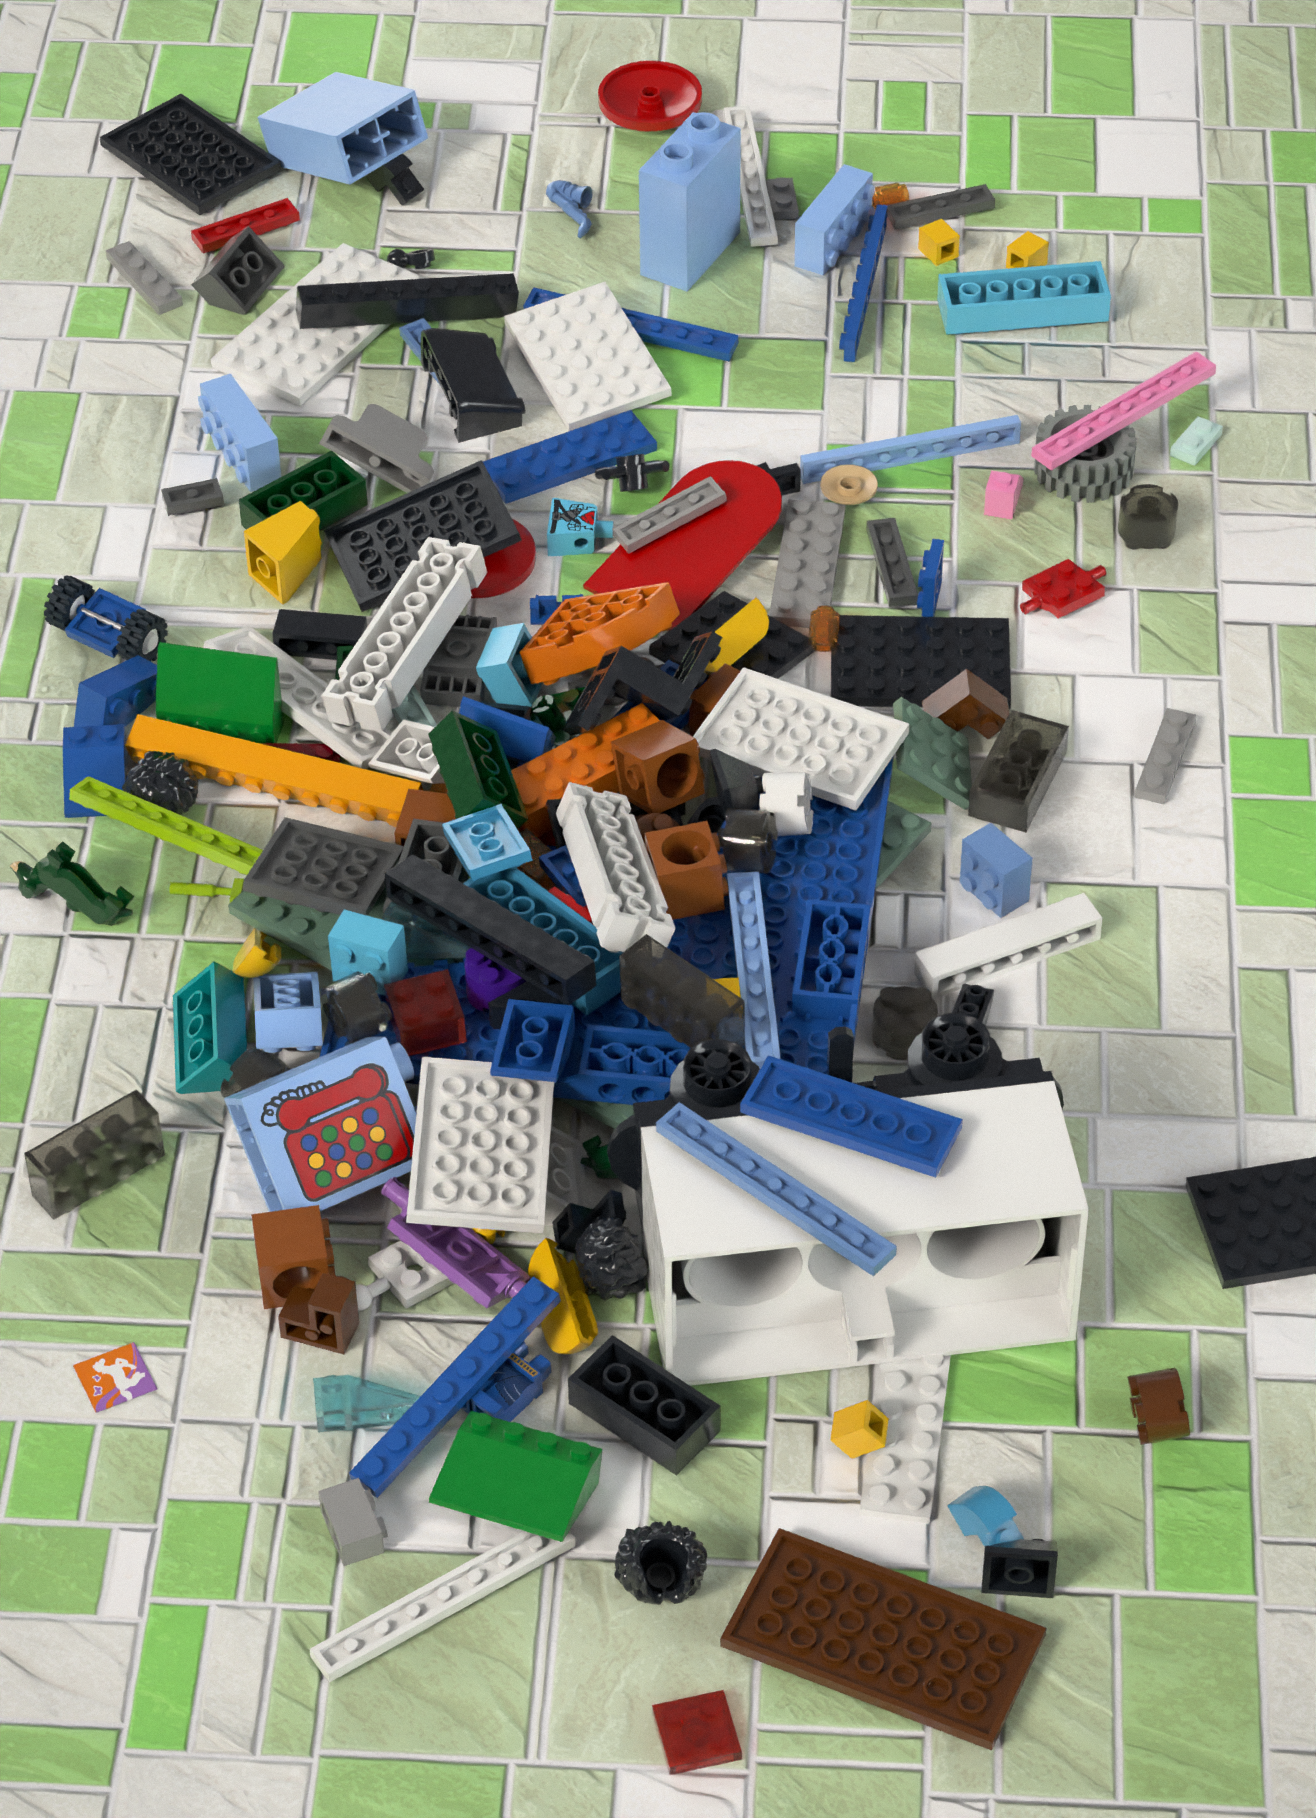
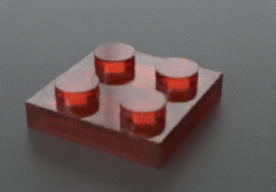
(696, 1732)

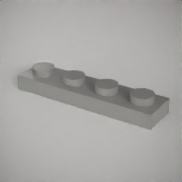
(144, 278)
(669, 514)
(1165, 756)

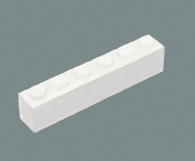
(1008, 945)

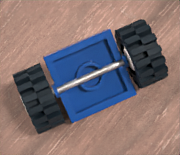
(104, 620)

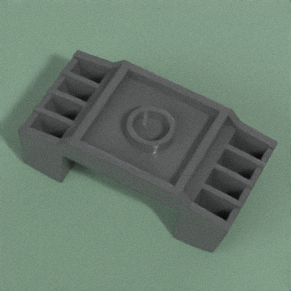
(452, 667)

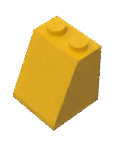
(284, 550)

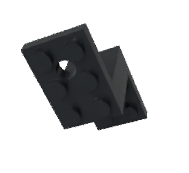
(644, 683)

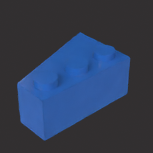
(117, 694)

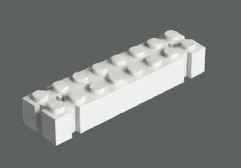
(404, 634)
(613, 868)

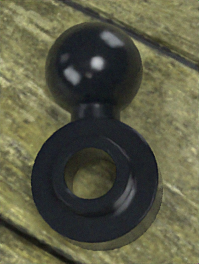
(419, 258)

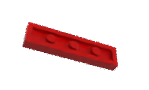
(259, 220)

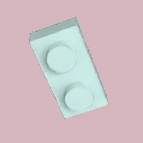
(1196, 441)

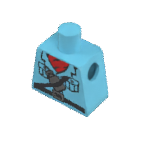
(574, 528)

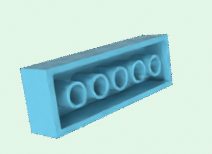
(1023, 297)

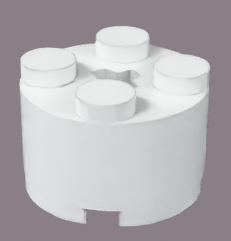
(789, 799)

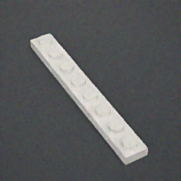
(752, 181)
(435, 1602)

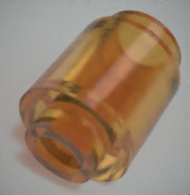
(890, 194)
(824, 628)

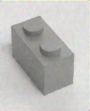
(352, 1521)

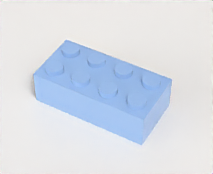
(833, 219)
(239, 432)
(287, 1011)

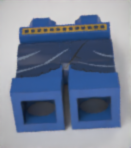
(511, 1386)

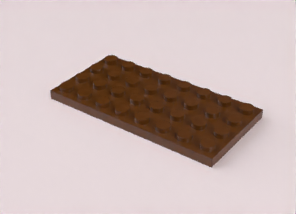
(884, 1638)

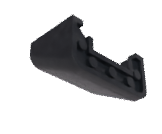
(472, 382)

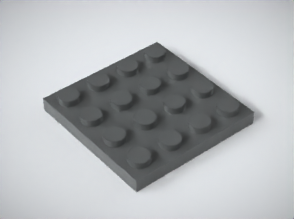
(322, 868)

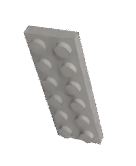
(807, 560)

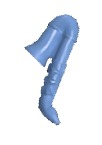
(568, 198)

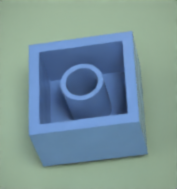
(995, 870)

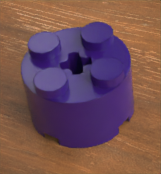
(486, 979)

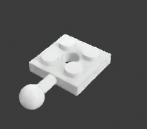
(406, 1285)

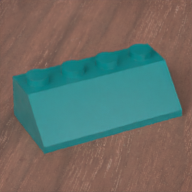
(208, 1029)

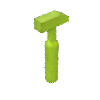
(208, 890)

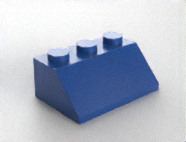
(519, 737)

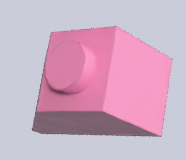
(1002, 494)

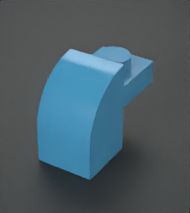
(985, 1514)

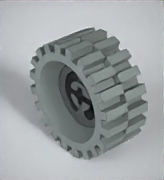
(1095, 471)

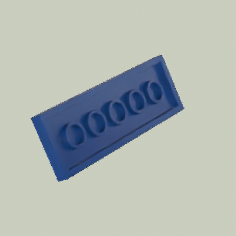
(568, 456)
(851, 1116)

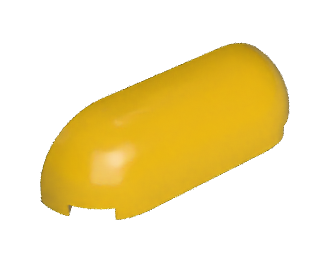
(740, 634)
(256, 956)
(572, 1322)

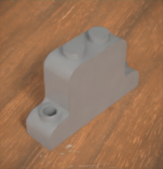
(381, 446)

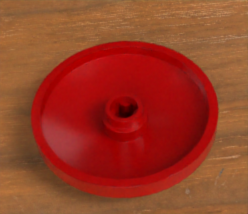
(649, 95)
(508, 566)

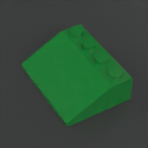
(220, 692)
(517, 1476)

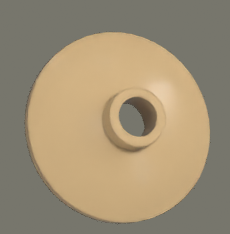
(849, 484)

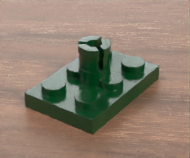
(554, 711)

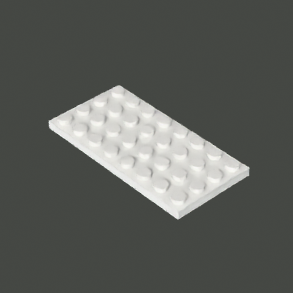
(300, 361)

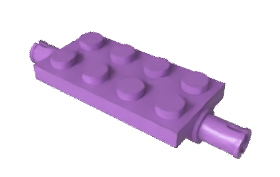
(457, 1253)

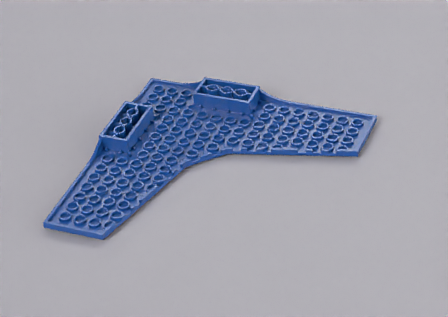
(817, 944)

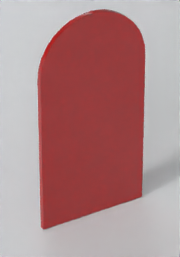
(704, 550)

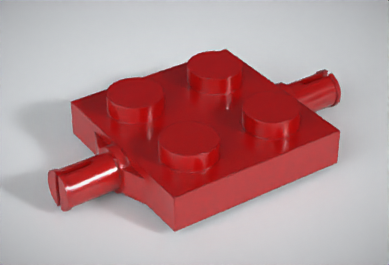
(1063, 588)

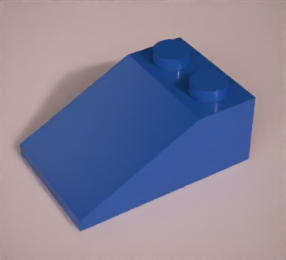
(93, 753)
(534, 1041)

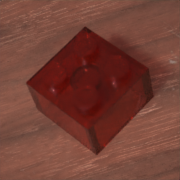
(426, 1012)

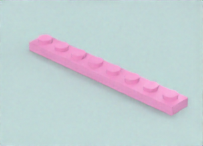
(1123, 410)

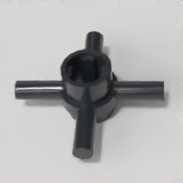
(632, 471)

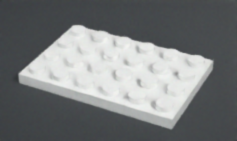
(587, 356)
(800, 730)
(479, 1148)

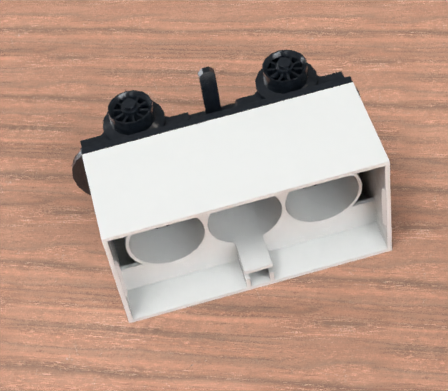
(981, 1249)

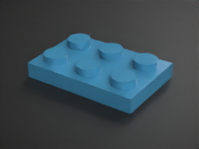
(487, 842)

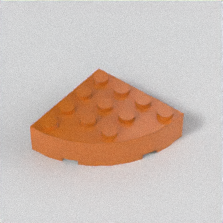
(592, 624)

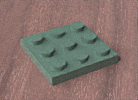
(934, 754)

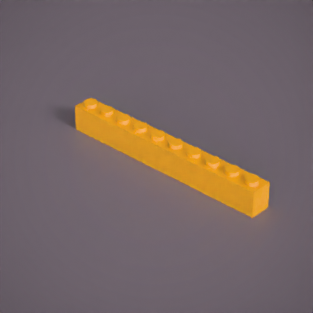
(274, 770)

